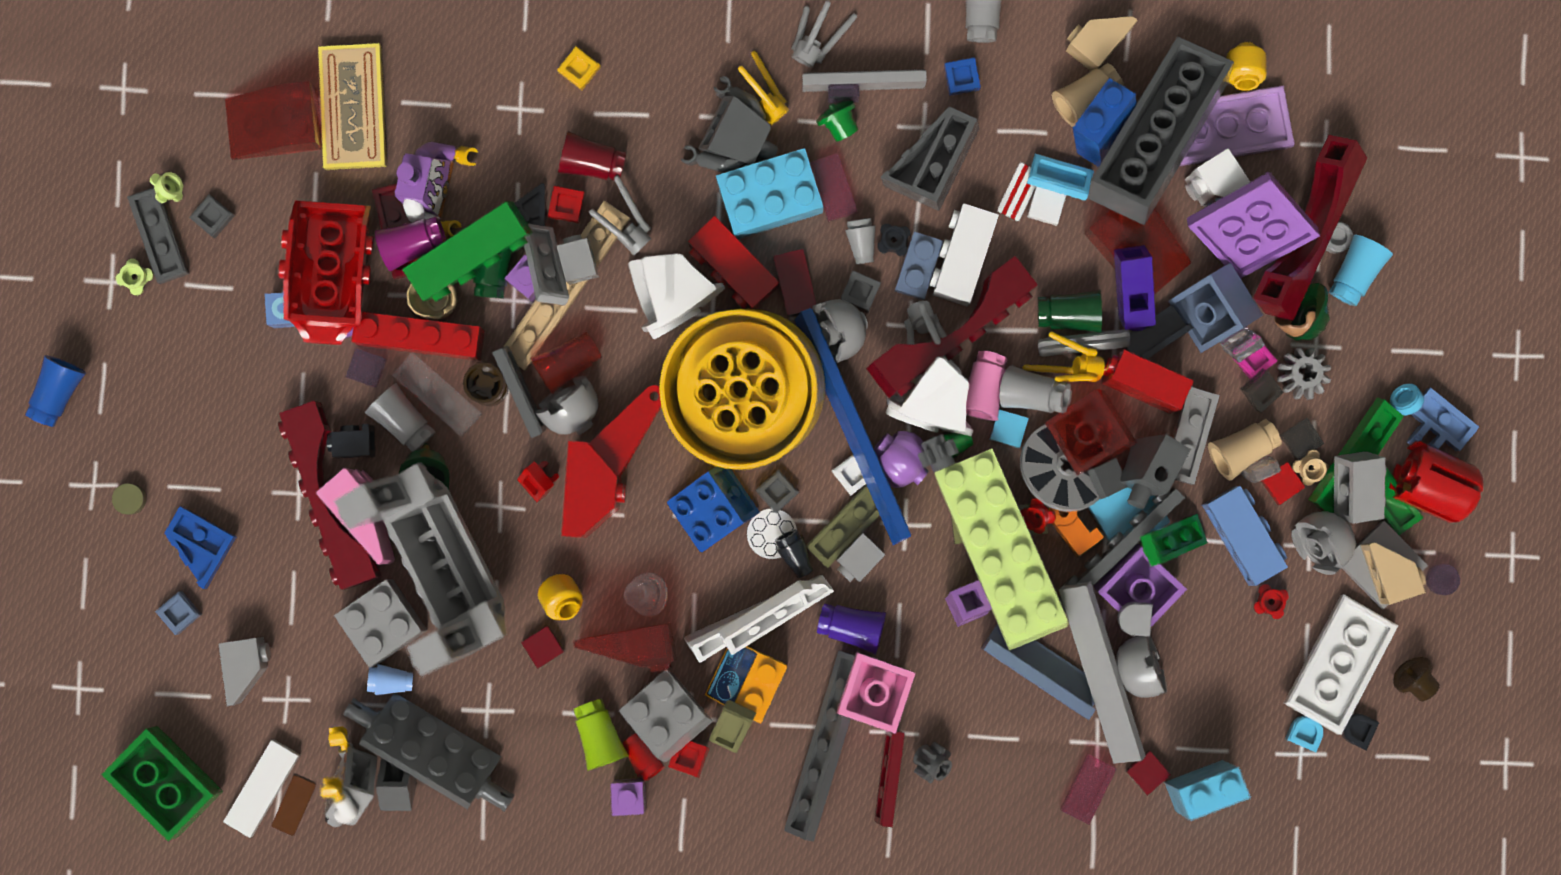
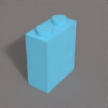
(1207, 790)

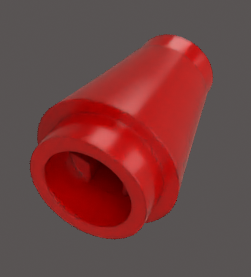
(641, 757)

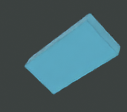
(1060, 177)

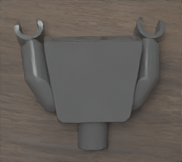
(735, 133)

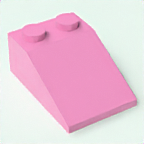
(371, 536)

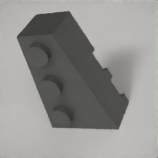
(934, 160)

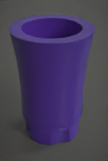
(852, 626)

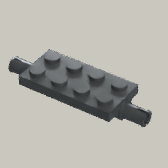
(430, 751)

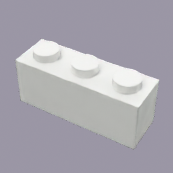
(963, 254)

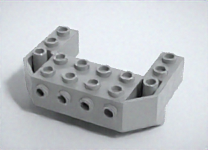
(440, 560)

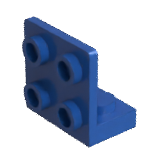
(712, 507)

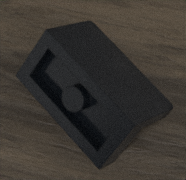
(1154, 338)

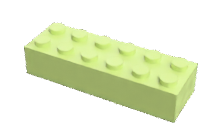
(1001, 549)

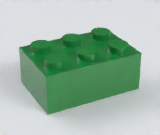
(162, 782)

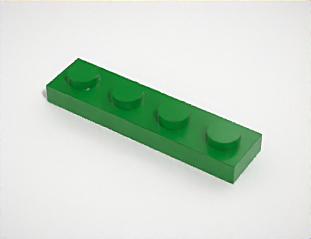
(1368, 437)

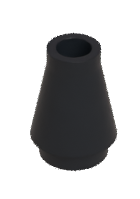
(794, 552)

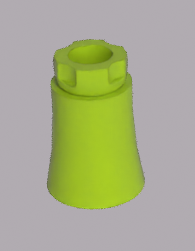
(598, 735)

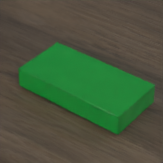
(1397, 513)

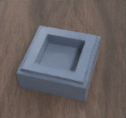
(178, 613)

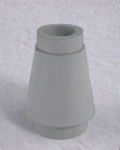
(861, 239)

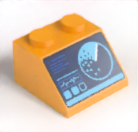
(747, 679)

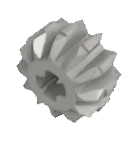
(1295, 379)

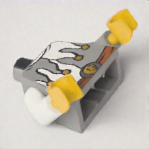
(352, 783)

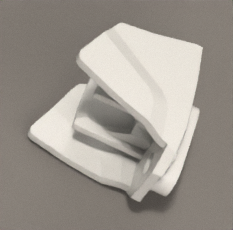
(670, 291)
(935, 401)

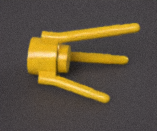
(772, 105)
(1085, 367)

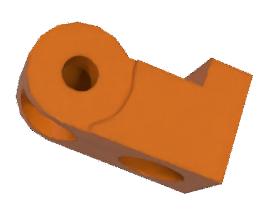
(1075, 532)

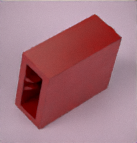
(1146, 381)

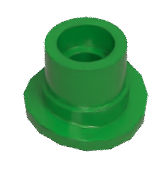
(839, 120)

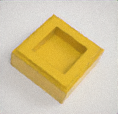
(579, 68)

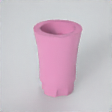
(985, 386)

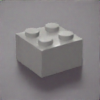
(380, 622)
(665, 716)

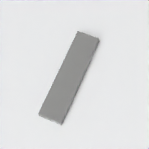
(866, 80)

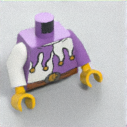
(426, 179)

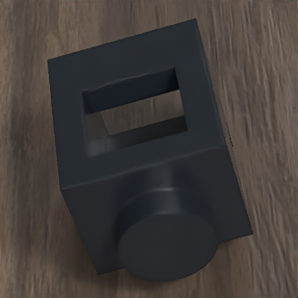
(352, 442)

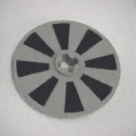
(1046, 480)

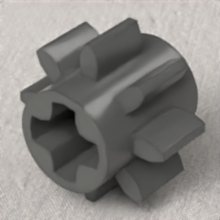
(938, 453)
(932, 762)

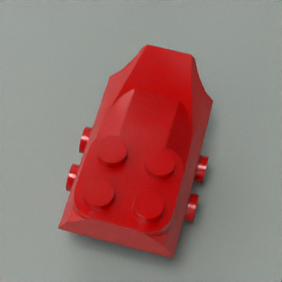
(325, 269)

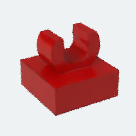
(536, 481)

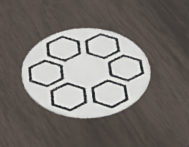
(765, 529)

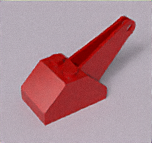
(596, 467)

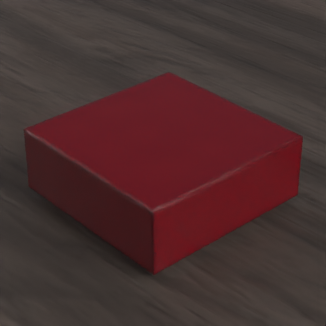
(542, 647)
(1148, 773)

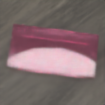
(833, 188)
(1088, 789)

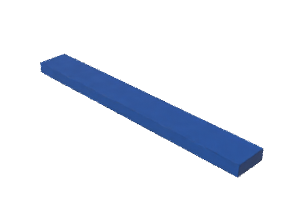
(855, 432)

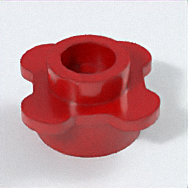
(1032, 521)
(1279, 597)

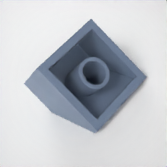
(1216, 307)

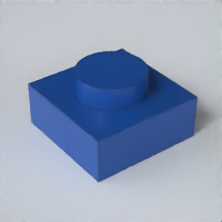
(962, 76)

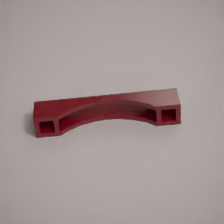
(1334, 180)
(905, 362)
(307, 434)

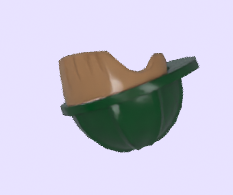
(1311, 316)

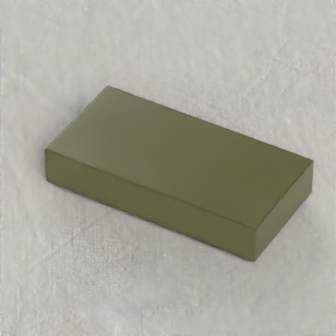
(732, 726)

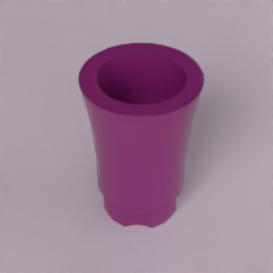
(409, 241)

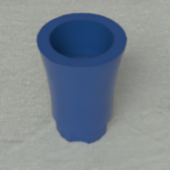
(53, 390)

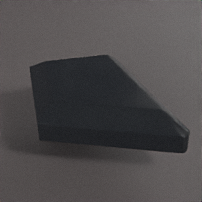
(533, 206)

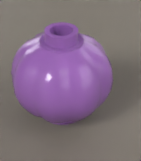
(900, 458)

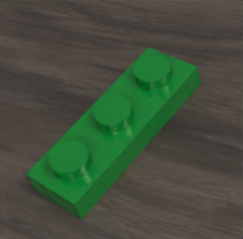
(1173, 540)

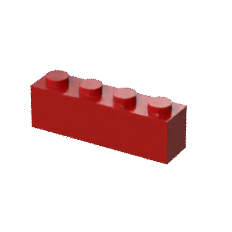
(419, 336)

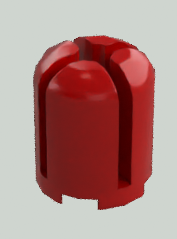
(1438, 483)

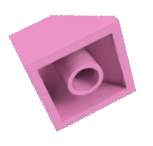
(876, 693)

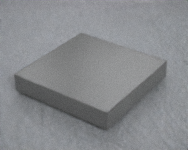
(1388, 538)

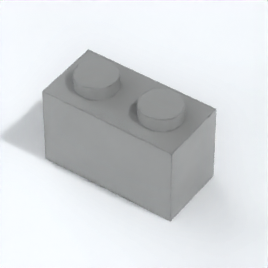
(1359, 487)

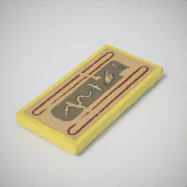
(352, 106)

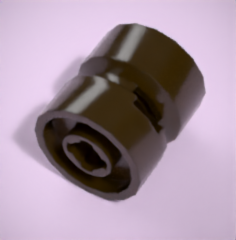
(485, 384)

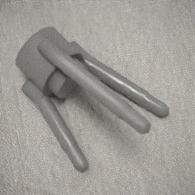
(807, 50)
(632, 237)
(924, 321)

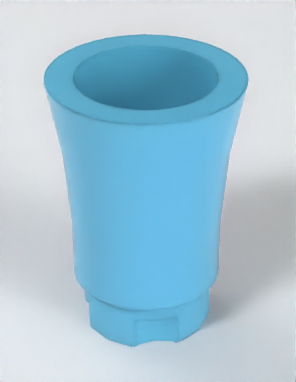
(1359, 269)

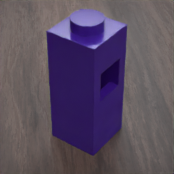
(1135, 287)

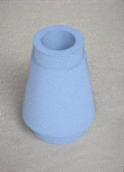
(388, 680)

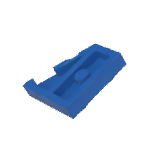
(199, 544)

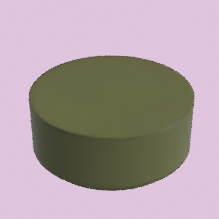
(129, 499)

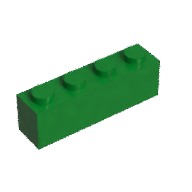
(467, 251)

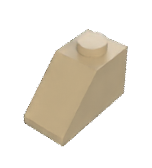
(1098, 39)
(1392, 574)

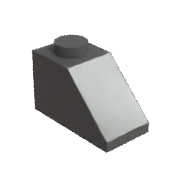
(394, 788)

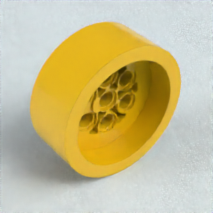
(783, 355)

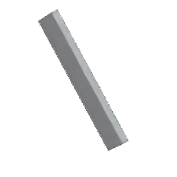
(1102, 672)

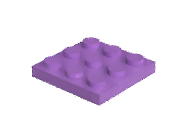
(1253, 225)

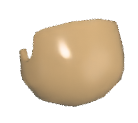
(430, 309)

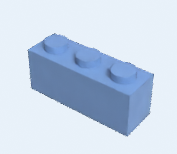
(1245, 535)

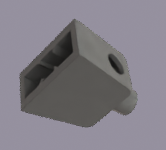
(1152, 467)

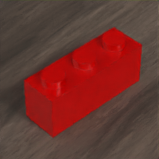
(732, 264)

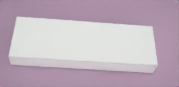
(261, 788)

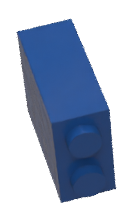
(1103, 121)

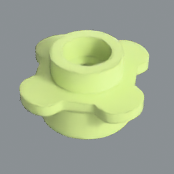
(172, 183)
(132, 267)

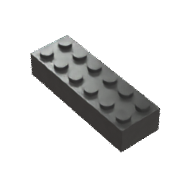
(1160, 130)

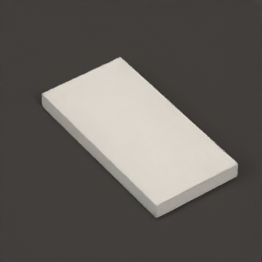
(1341, 664)

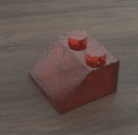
(1090, 432)

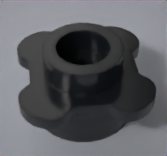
(899, 233)

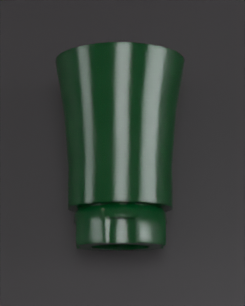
(491, 281)
(1071, 311)

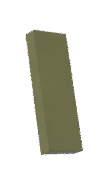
(844, 528)

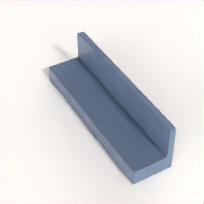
(1044, 670)

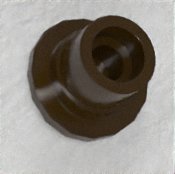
(1416, 678)

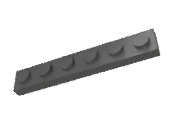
(1121, 543)
(821, 756)

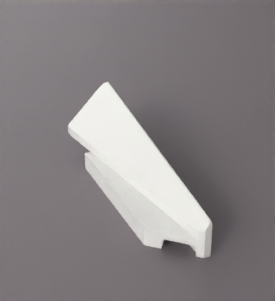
(756, 621)

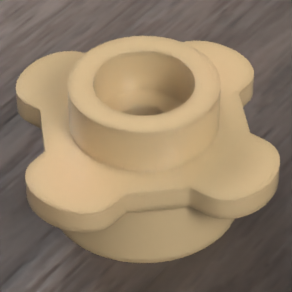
(1318, 471)

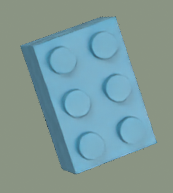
(770, 194)

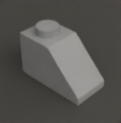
(242, 666)

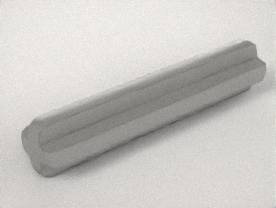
(1098, 341)

